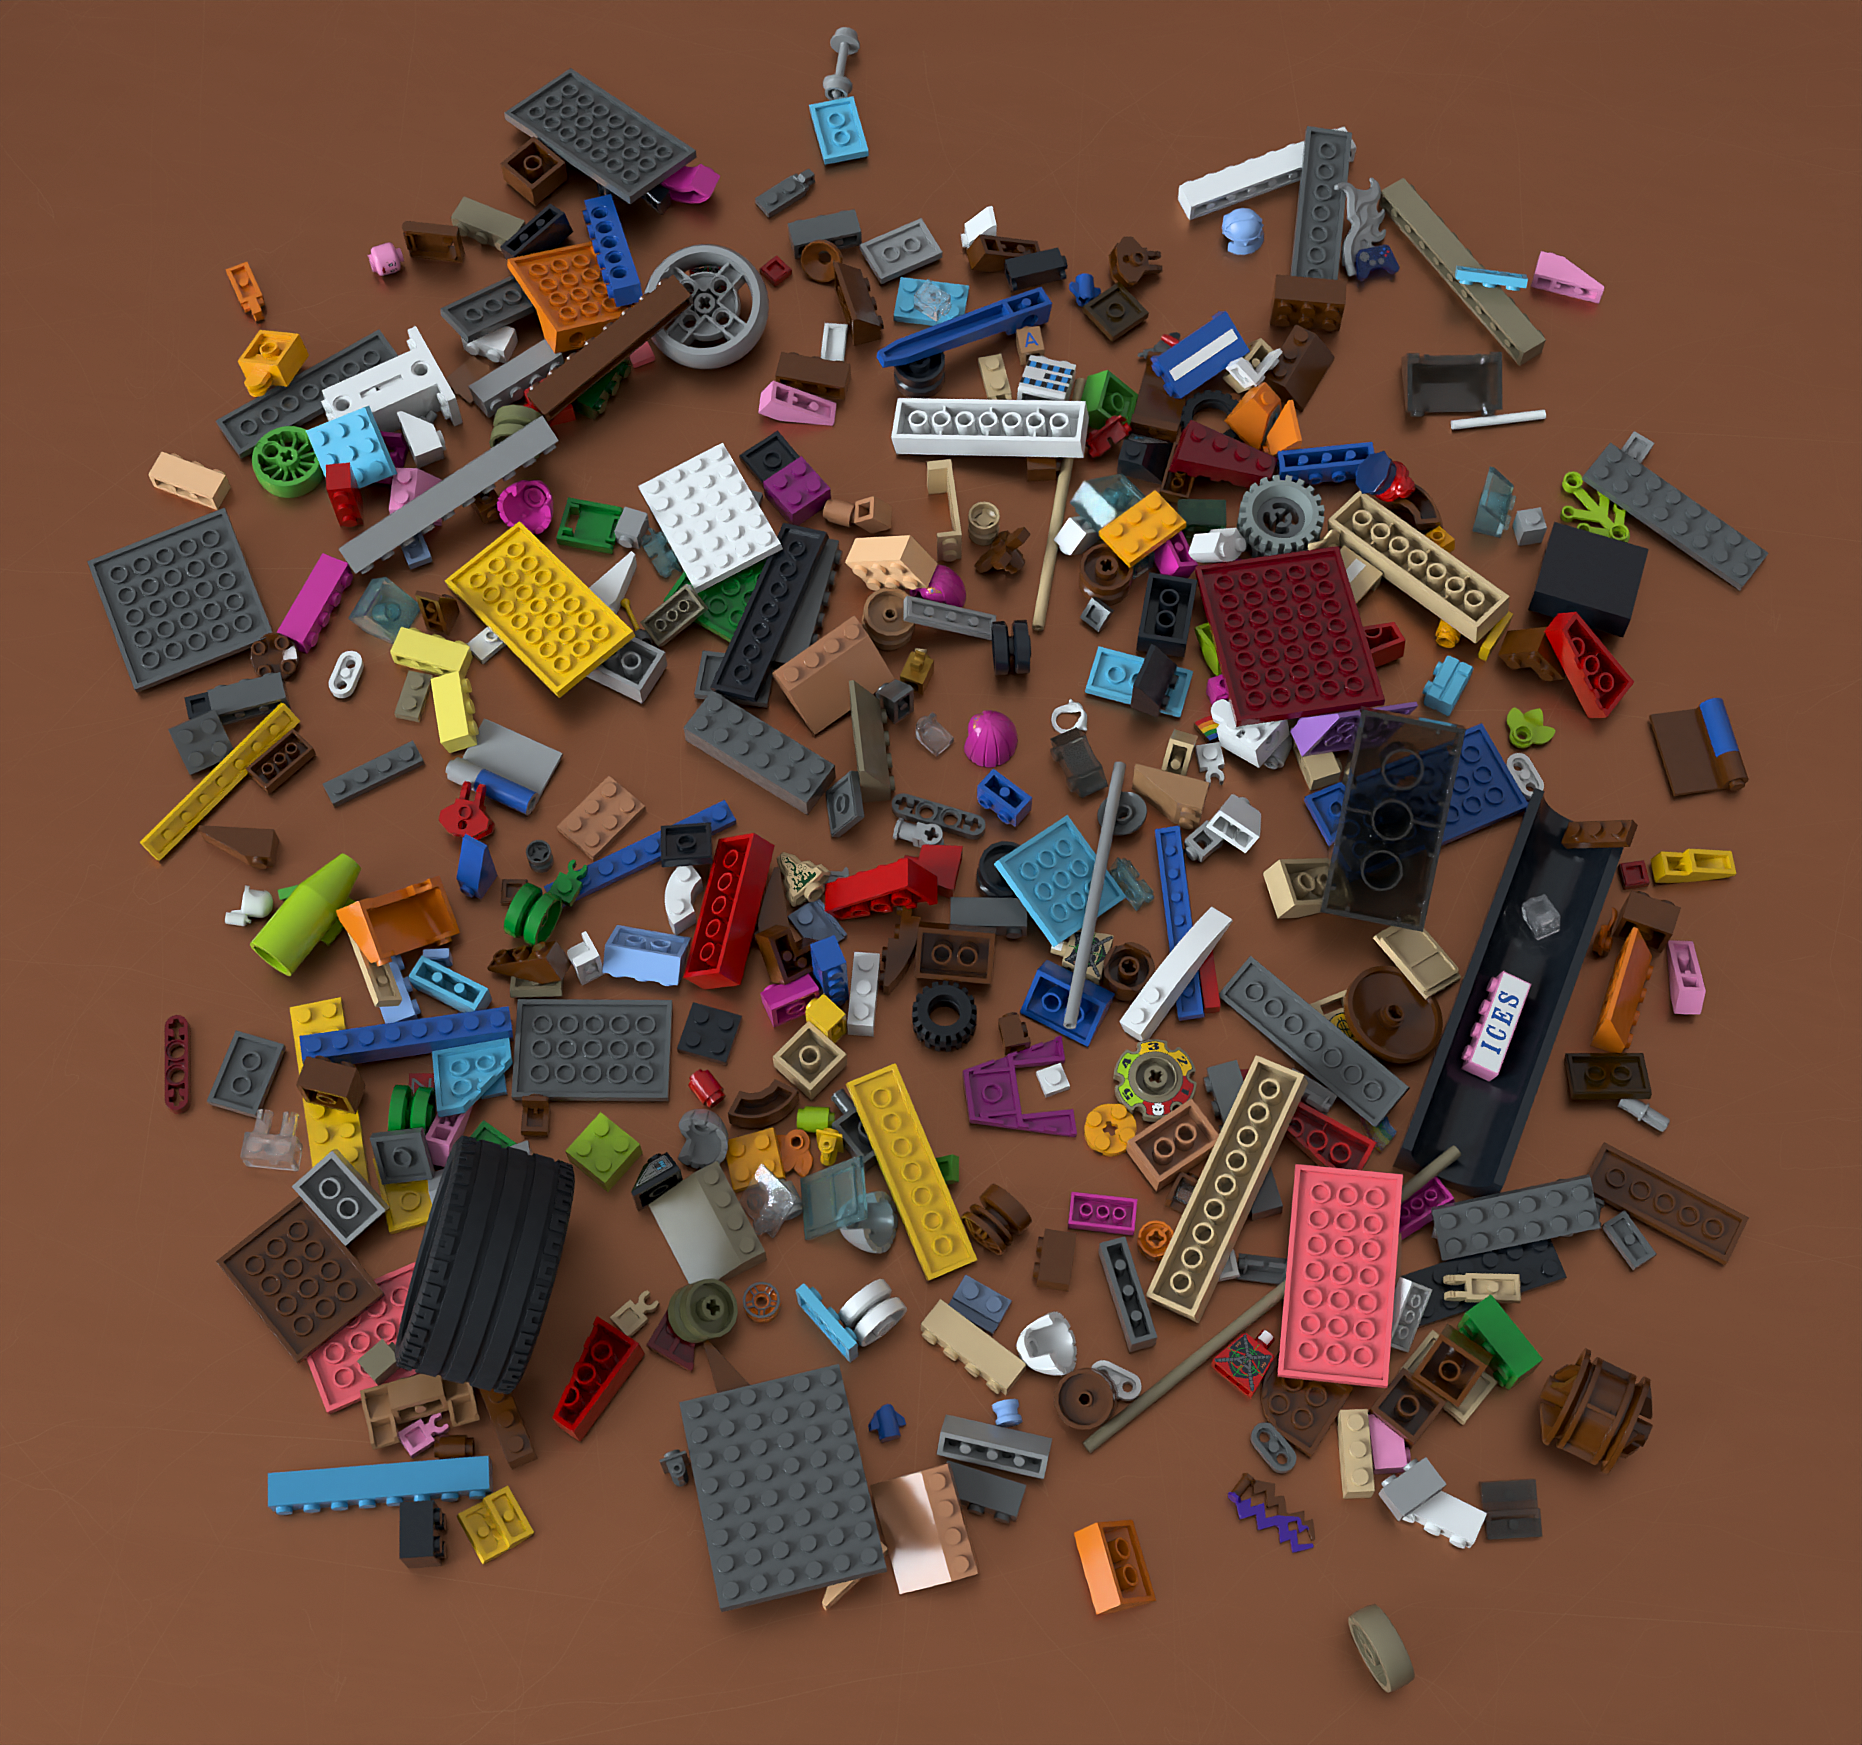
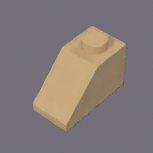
(1179, 752)

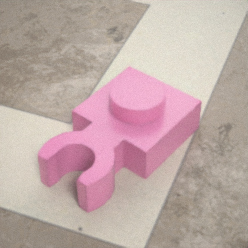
(419, 1436)

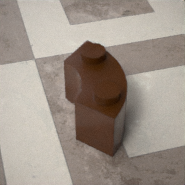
(1422, 509)
(763, 1107)

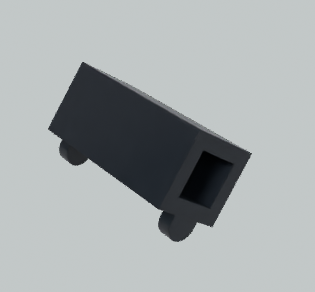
(1035, 269)

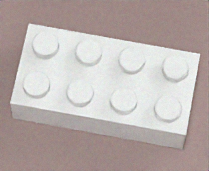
(1408, 1309)

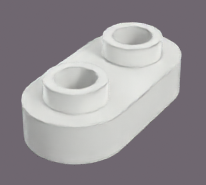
(346, 676)
(1527, 776)
(1121, 1377)

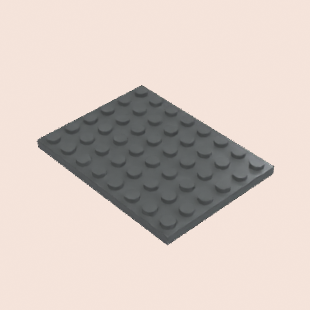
(781, 1488)

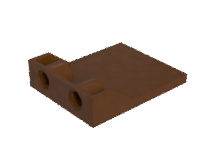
(300, 1279)

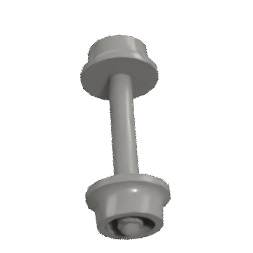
(845, 43)

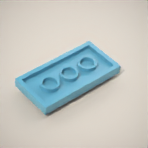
(1115, 675)

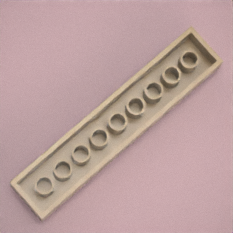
(1227, 1189)

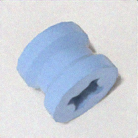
(1007, 1413)

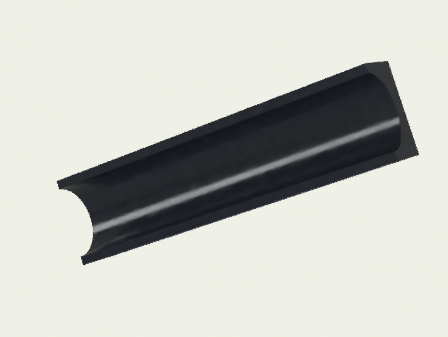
(1490, 1116)

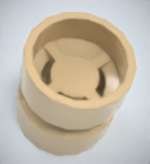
(983, 523)

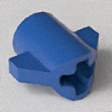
(1084, 289)
(887, 1423)

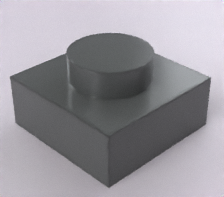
(1096, 614)

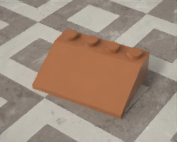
(821, 674)
(925, 1528)

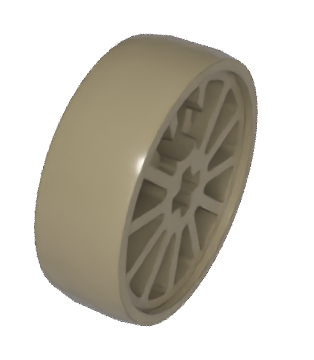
(1381, 1648)

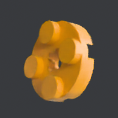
(1116, 1116)

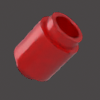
(706, 1088)

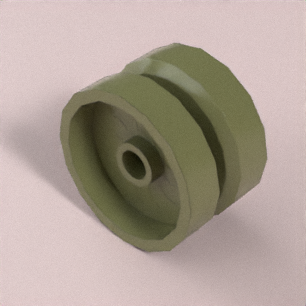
(510, 420)
(702, 1310)

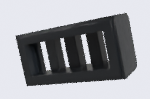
(658, 198)

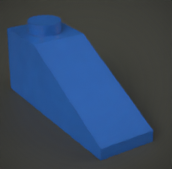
(475, 868)

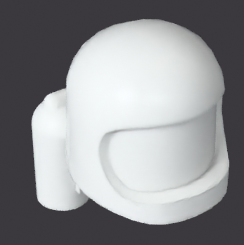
(254, 904)

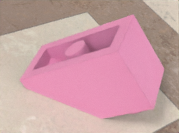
(1387, 1448)

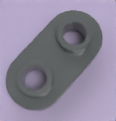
(1273, 1448)

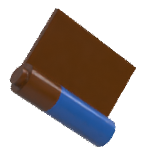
(1699, 749)

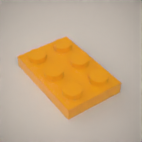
(1142, 528)

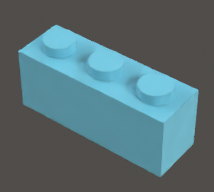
(449, 986)

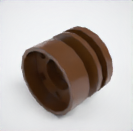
(993, 1223)

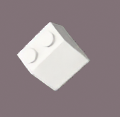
(422, 439)

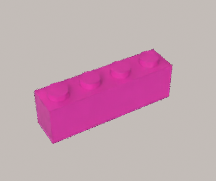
(316, 602)

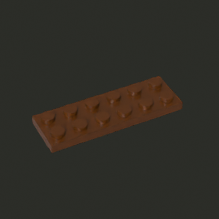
(1666, 1203)

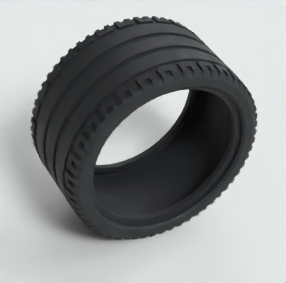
(486, 1265)

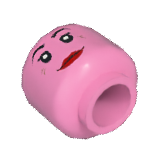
(385, 259)

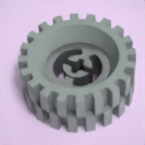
(1270, 504)

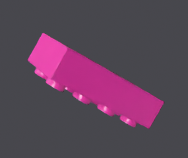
(1416, 1210)
(1102, 1213)

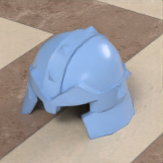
(1244, 229)

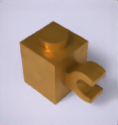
(917, 671)

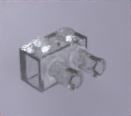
(272, 1150)

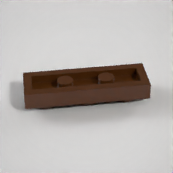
(1599, 834)

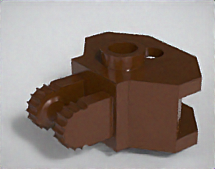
(1131, 262)

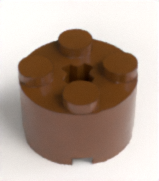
(1117, 963)

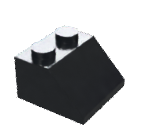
(1154, 683)

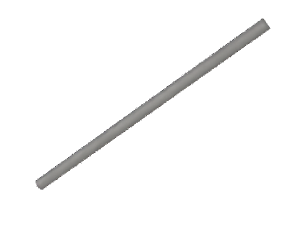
(1094, 896)

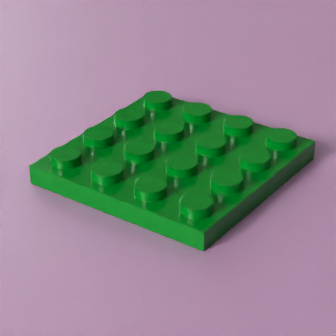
(725, 599)

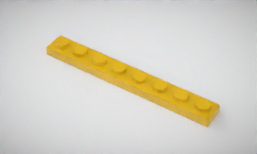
(218, 782)

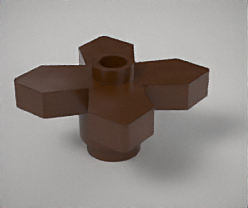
(1004, 552)

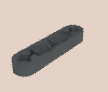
(940, 811)

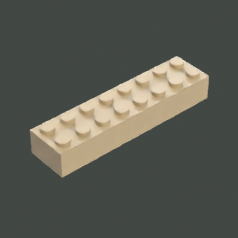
(1420, 567)

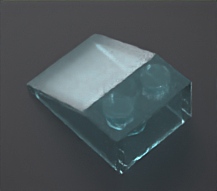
(1105, 499)

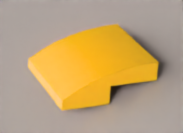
(495, 1525)

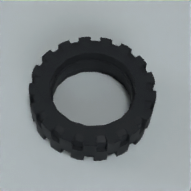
(1208, 400)

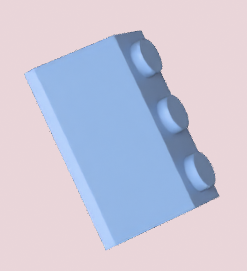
(646, 955)

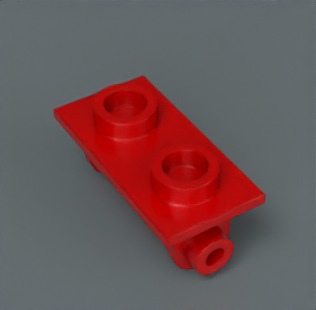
(1113, 429)

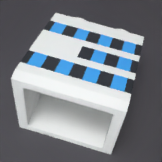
(1046, 380)

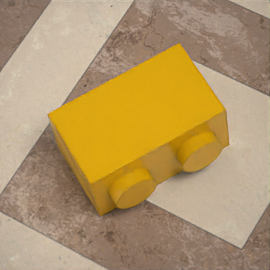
(827, 1017)

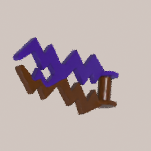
(1281, 1520)

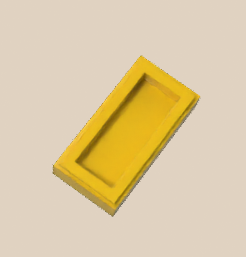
(1494, 636)

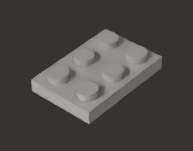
(901, 251)

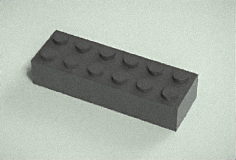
(759, 752)

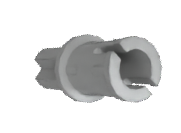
(1645, 1113)

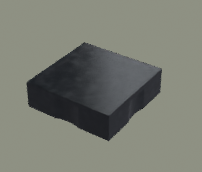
(1589, 577)

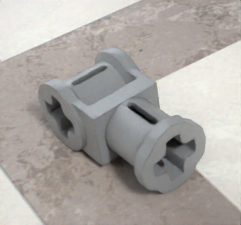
(918, 834)

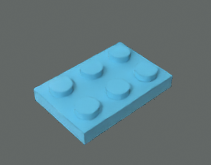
(838, 130)
(905, 309)
(827, 1321)

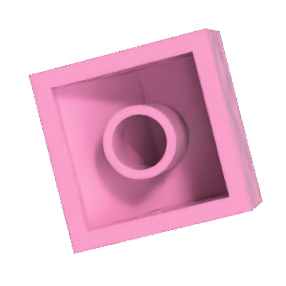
(408, 485)

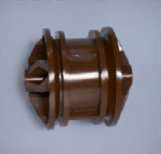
(1596, 1411)

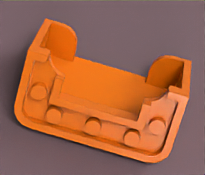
(400, 921)

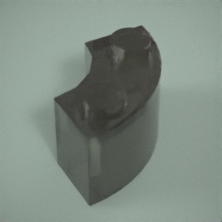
(1078, 762)

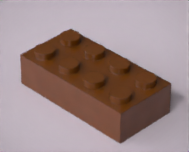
(1176, 485)
(281, 761)

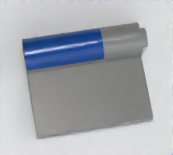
(508, 765)

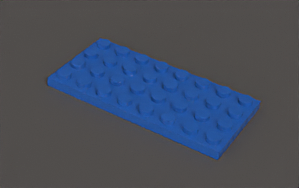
(1480, 796)

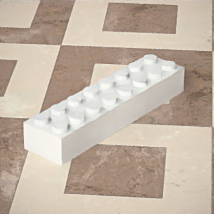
(990, 427)

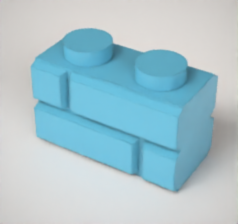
(1448, 685)

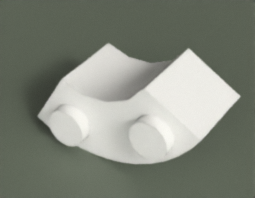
(1217, 546)
(680, 896)

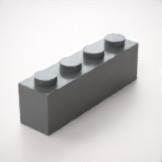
(1127, 1294)

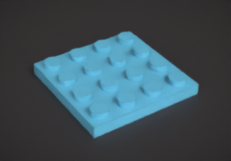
(1054, 879)

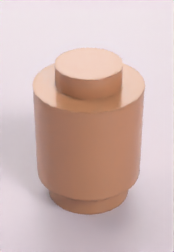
(839, 512)

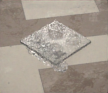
(767, 1201)

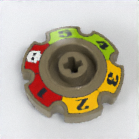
(1159, 1062)

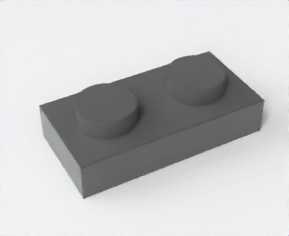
(1628, 1240)

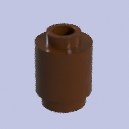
(454, 1447)

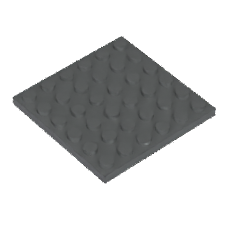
(180, 599)

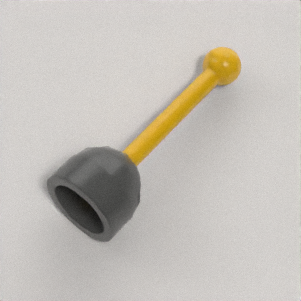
(639, 633)

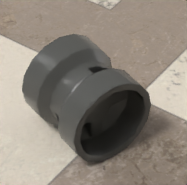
(541, 851)

